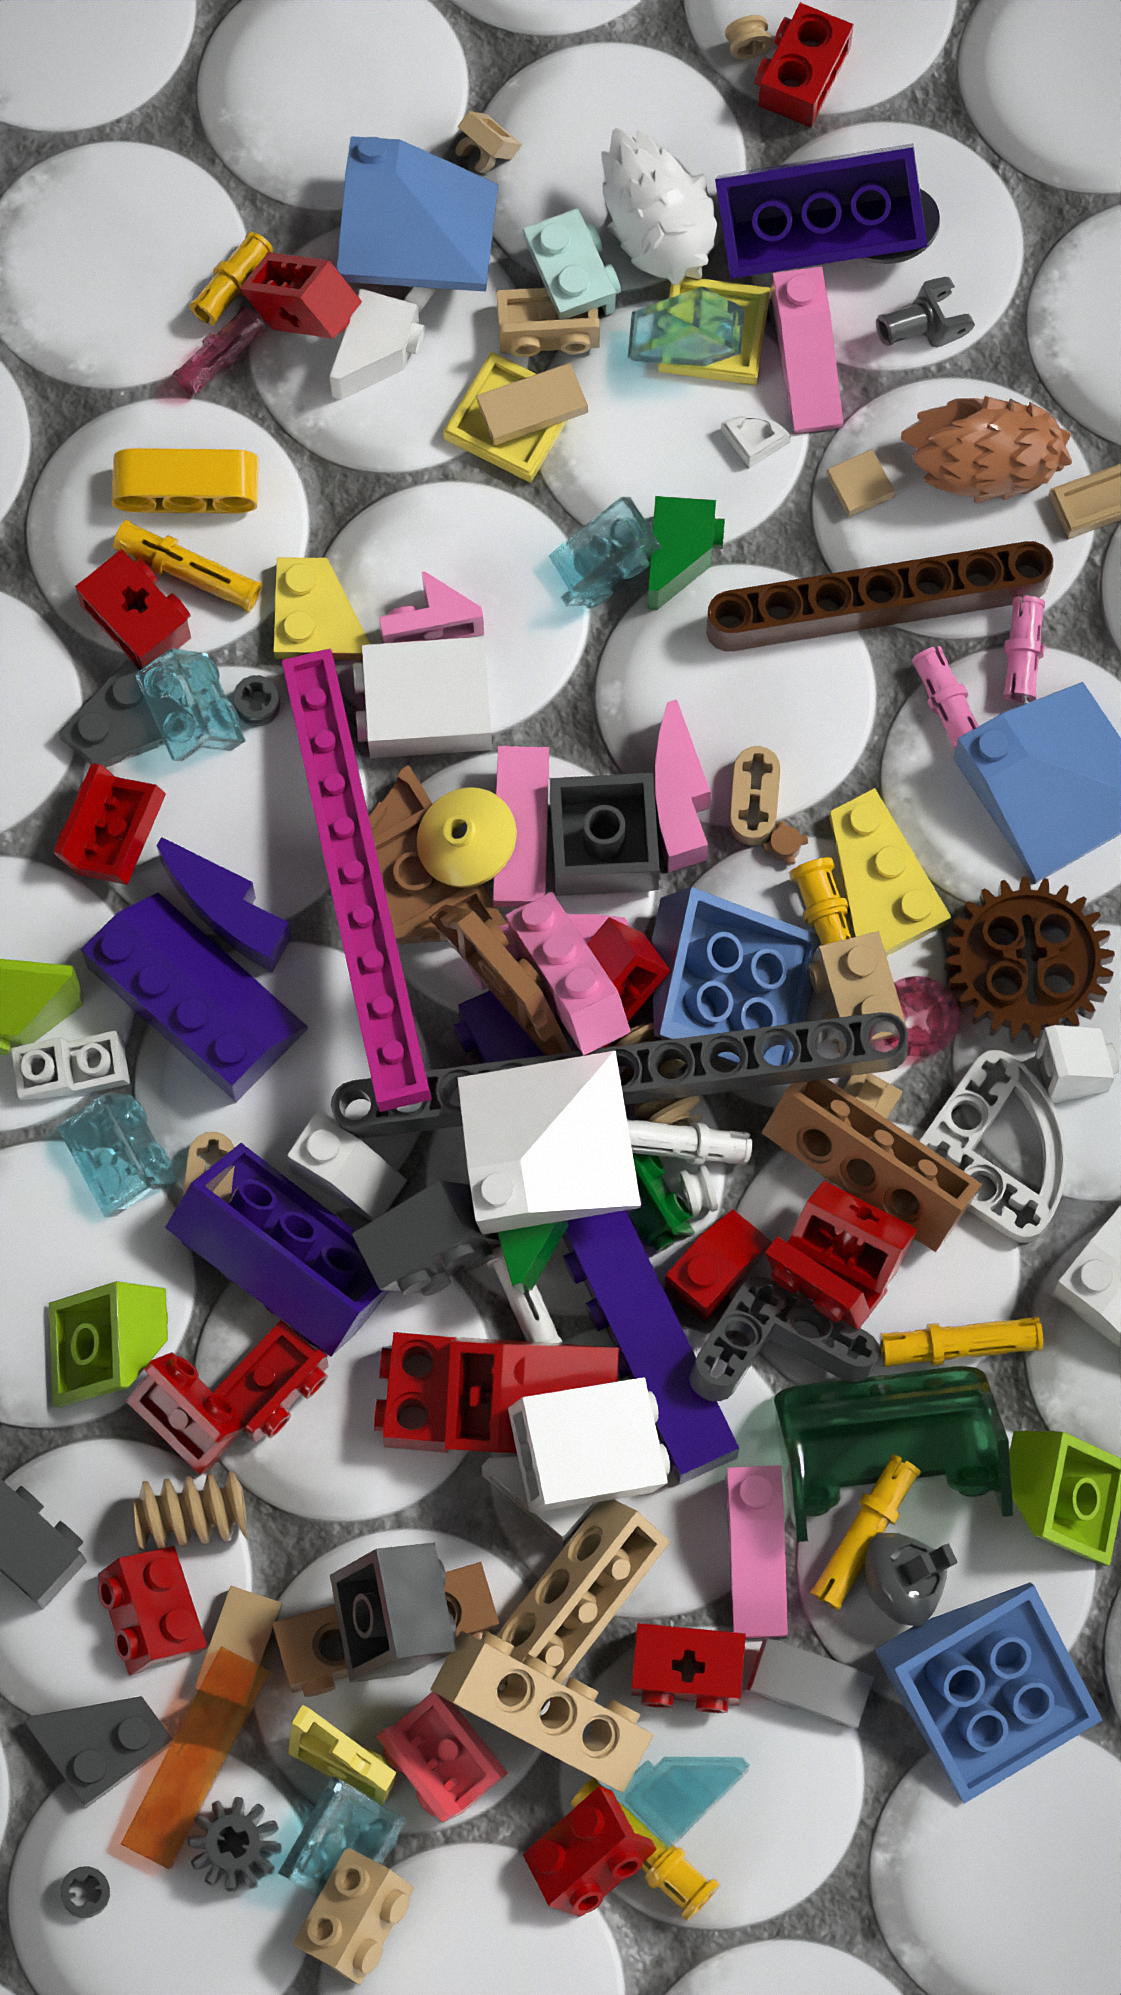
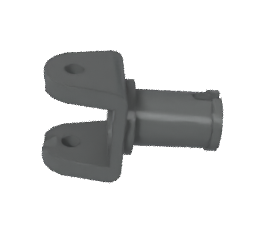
(925, 318)

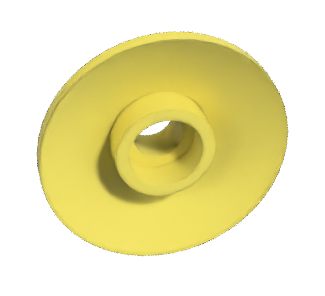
(480, 851)

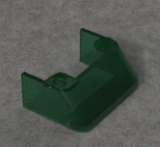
(848, 1430)

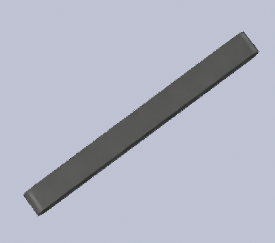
(646, 1061)

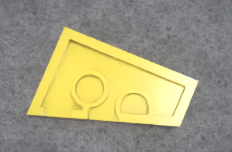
(882, 875)

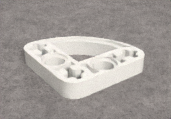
(961, 1143)

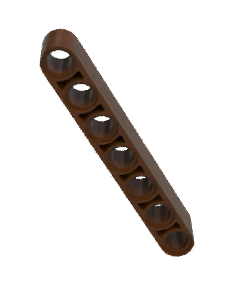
(862, 613)

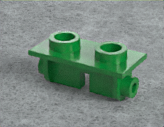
(663, 1211)

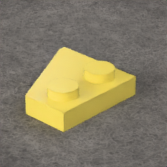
(314, 612)
(336, 1755)

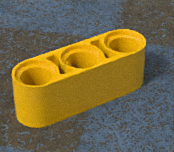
(185, 480)

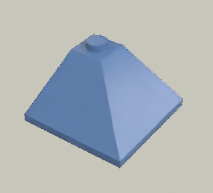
(414, 218)
(1048, 777)
(728, 970)
(989, 1688)

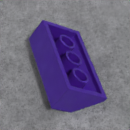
(821, 211)
(192, 993)
(279, 1248)

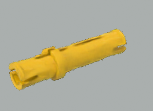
(169, 557)
(969, 1340)
(876, 1513)

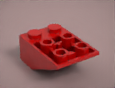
(495, 1374)

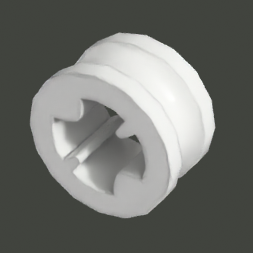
(698, 1190)

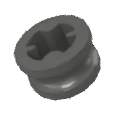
(271, 694)
(81, 1875)

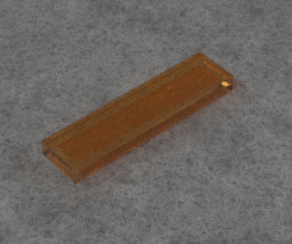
(195, 1757)

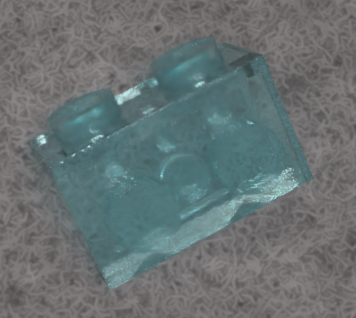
(603, 553)
(189, 703)
(117, 1152)
(339, 1822)

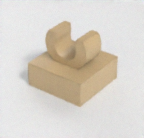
(488, 137)
(874, 1093)

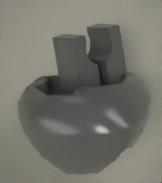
(906, 1576)

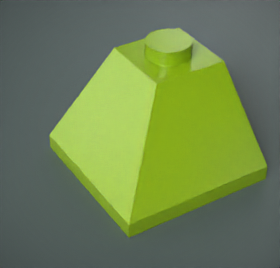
(34, 1000)
(104, 1339)
(1067, 1492)

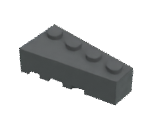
(32, 1551)

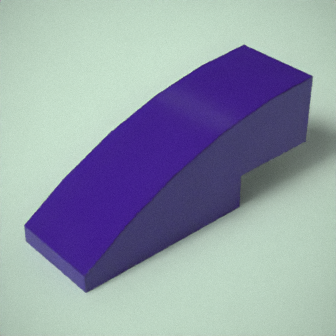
(226, 905)

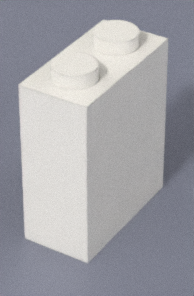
(424, 697)
(588, 1445)

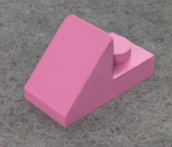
(446, 616)

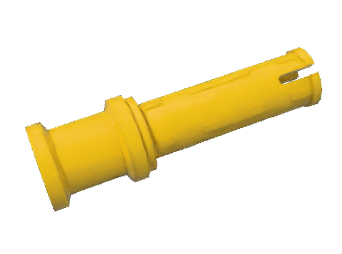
(822, 901)
(666, 1866)

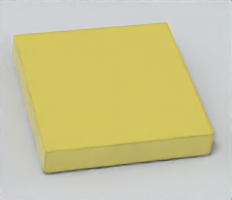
(742, 367)
(468, 430)

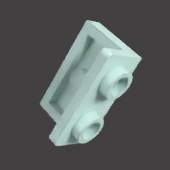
(571, 266)

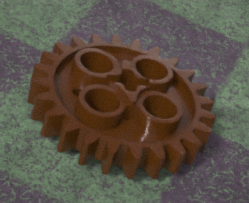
(983, 961)

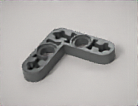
(777, 1324)

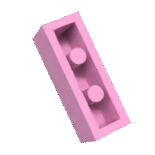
(569, 973)

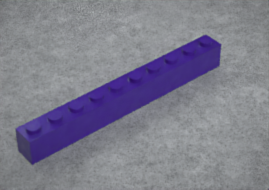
(622, 1287)

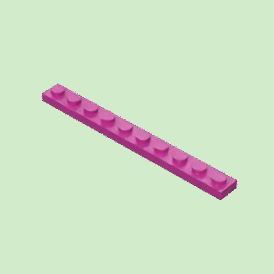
(356, 882)

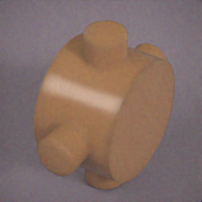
(785, 843)

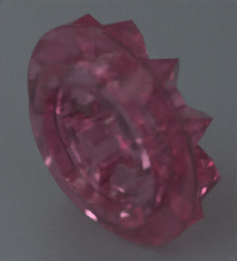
(942, 1020)

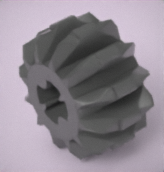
(225, 1861)

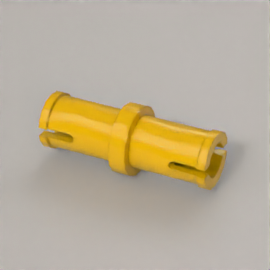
(229, 278)

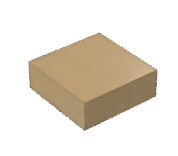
(860, 483)

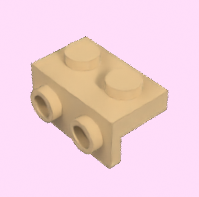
(532, 325)
(855, 980)
(354, 1916)

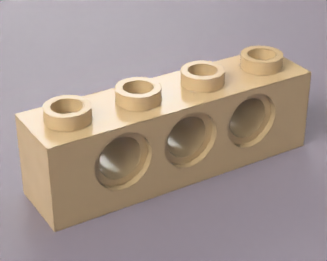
(583, 1588)
(472, 1680)

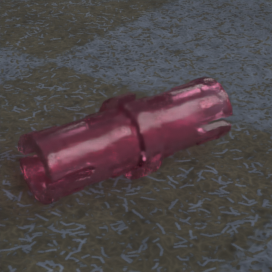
(219, 351)

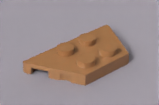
(408, 886)
(510, 981)

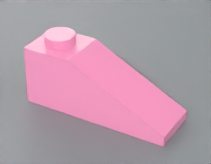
(806, 349)
(757, 1550)

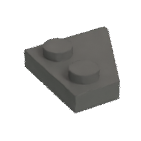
(113, 722)
(100, 1743)

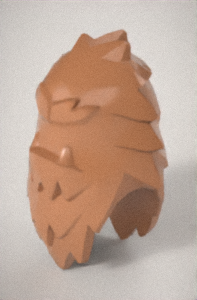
(988, 447)

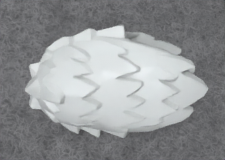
(657, 208)

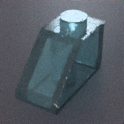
(687, 330)
(681, 1791)

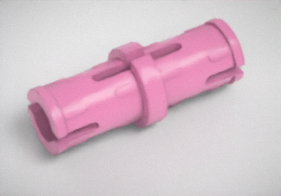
(1024, 649)
(945, 693)

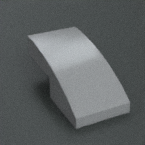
(810, 1683)

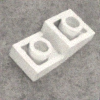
(70, 1067)

